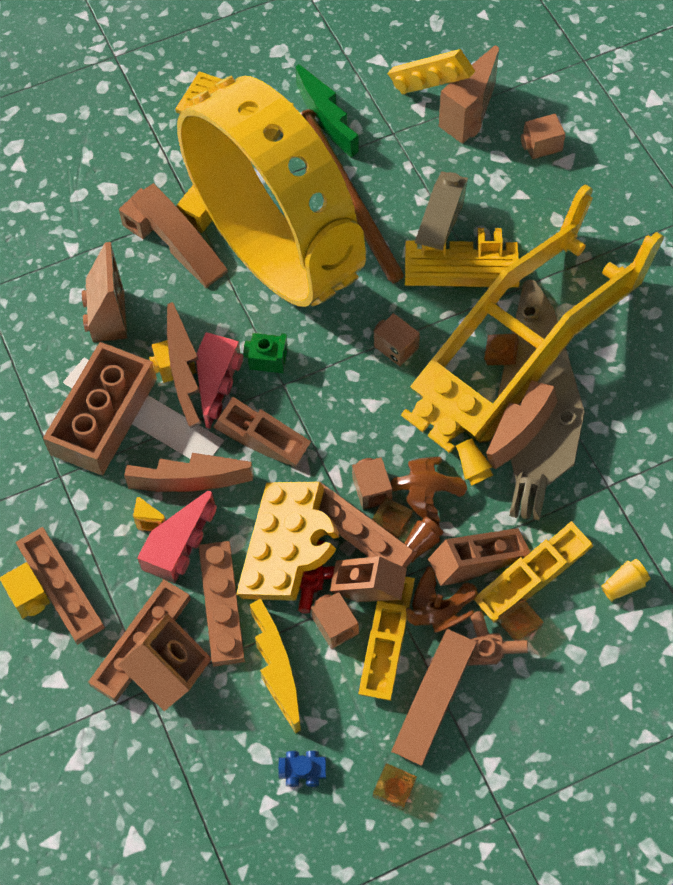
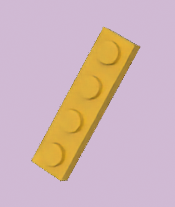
(431, 72)

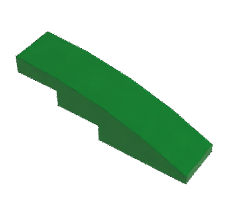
(328, 115)

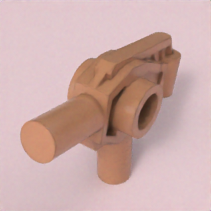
(491, 647)

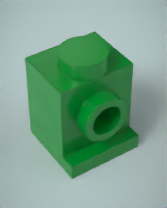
(266, 352)

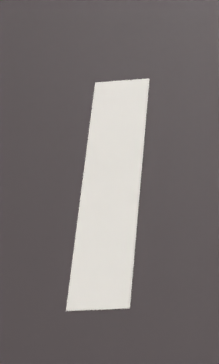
(166, 424)

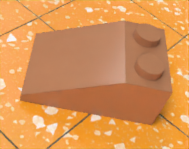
(466, 101)
(104, 299)

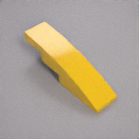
(534, 571)
(385, 645)
(278, 673)

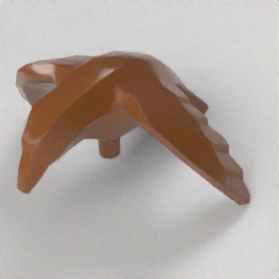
(423, 483)
(432, 610)

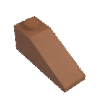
(477, 555)

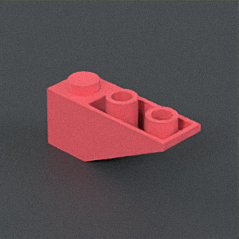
(215, 368)
(171, 543)

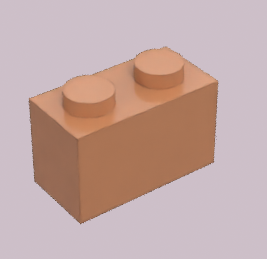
(368, 579)

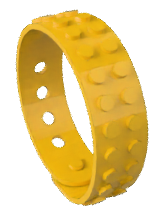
(294, 256)

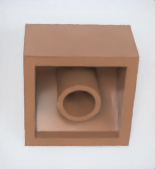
(165, 662)

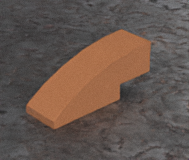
(521, 423)
(261, 433)

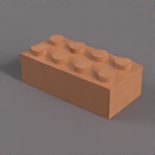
(100, 408)

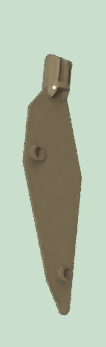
(556, 444)

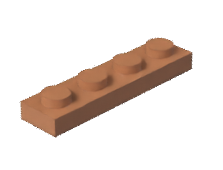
(363, 531)
(60, 585)
(221, 604)
(110, 677)

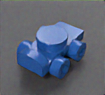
(302, 767)

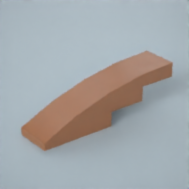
(179, 235)
(181, 354)
(201, 473)
(434, 697)

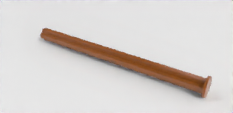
(371, 233)

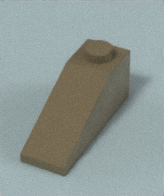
(442, 210)

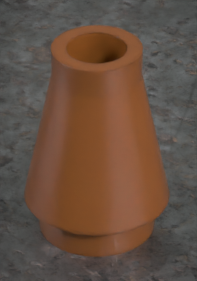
(423, 536)

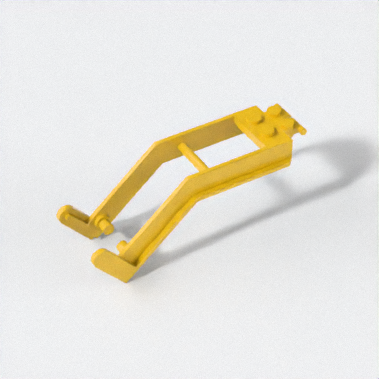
(457, 407)

